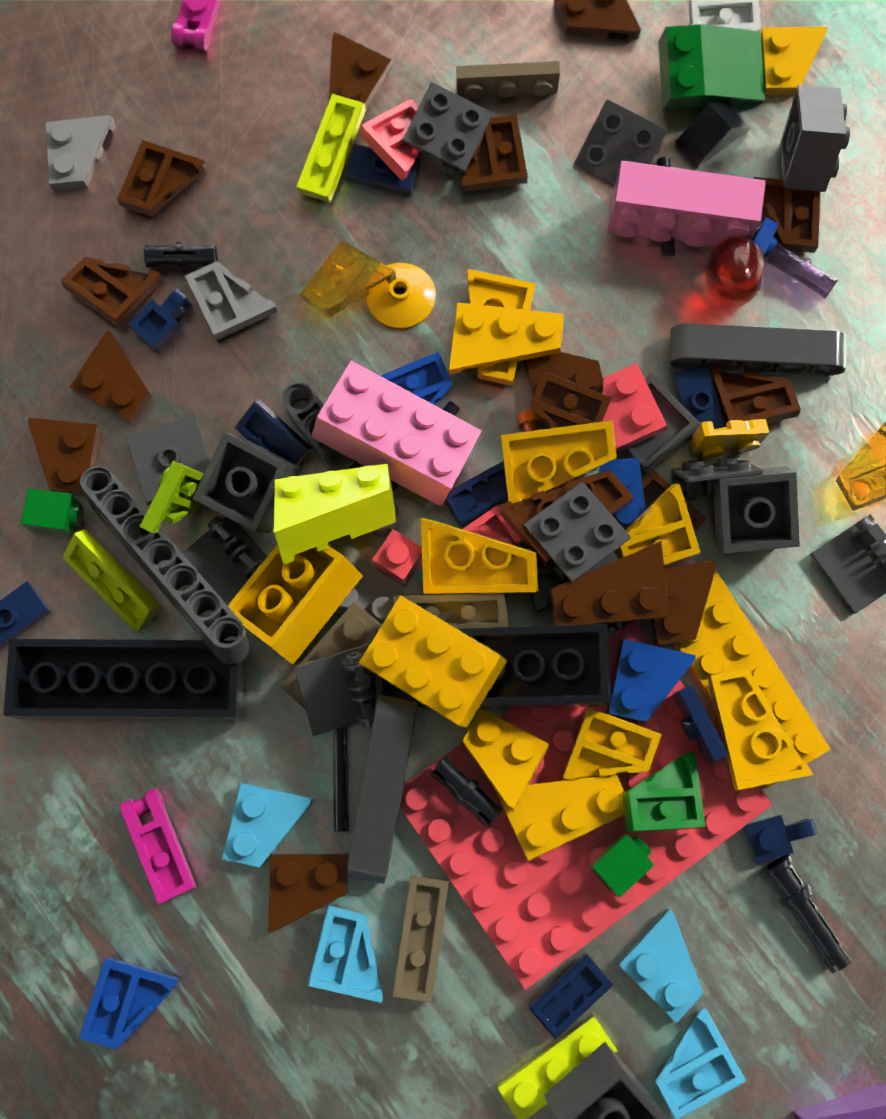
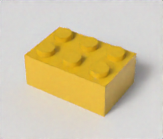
(294, 600)
(433, 661)

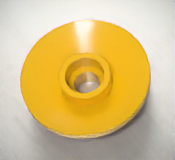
(406, 309)

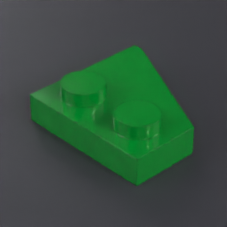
(666, 799)

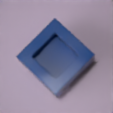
(764, 237)

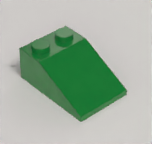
(710, 66)

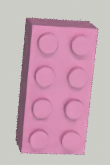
(684, 204)
(391, 426)

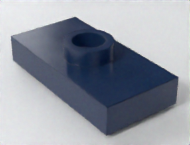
(369, 169)
(698, 395)
(272, 433)
(478, 495)
(20, 612)
(698, 724)
(570, 996)

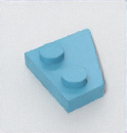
(261, 822)
(345, 956)
(663, 967)
(698, 1068)

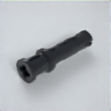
(797, 897)

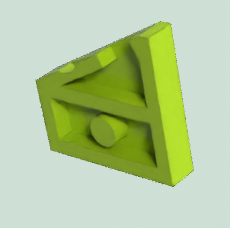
(173, 497)

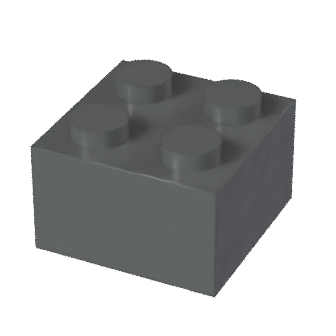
(813, 138)
(243, 482)
(756, 511)
(602, 1090)

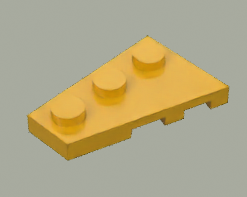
(499, 292)
(554, 456)
(751, 734)
(563, 811)

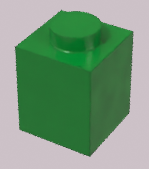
(52, 513)
(622, 863)

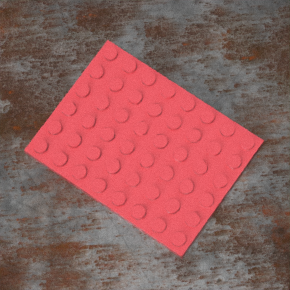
(556, 903)

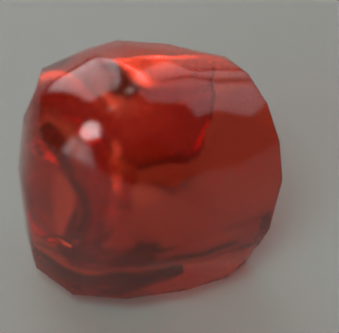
(734, 272)

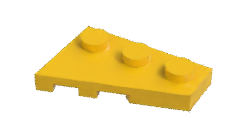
(502, 334)
(473, 563)

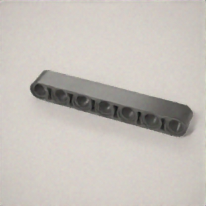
(170, 576)

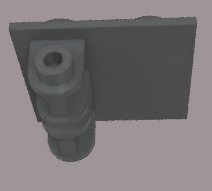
(447, 127)
(616, 138)
(695, 472)
(577, 532)
(225, 557)
(856, 563)
(337, 691)

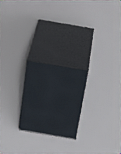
(711, 133)

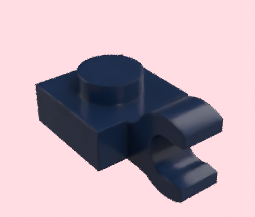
(158, 323)
(772, 838)

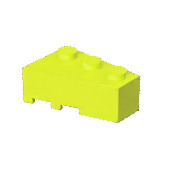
(329, 506)

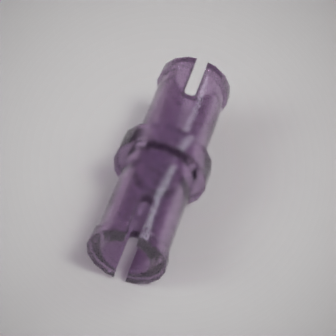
(801, 270)

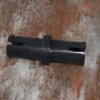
(180, 255)
(466, 792)

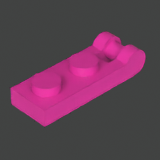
(198, 15)
(158, 847)

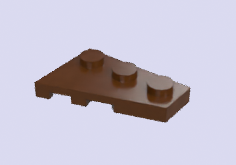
(603, 485)
(616, 592)

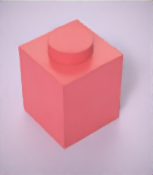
(398, 558)

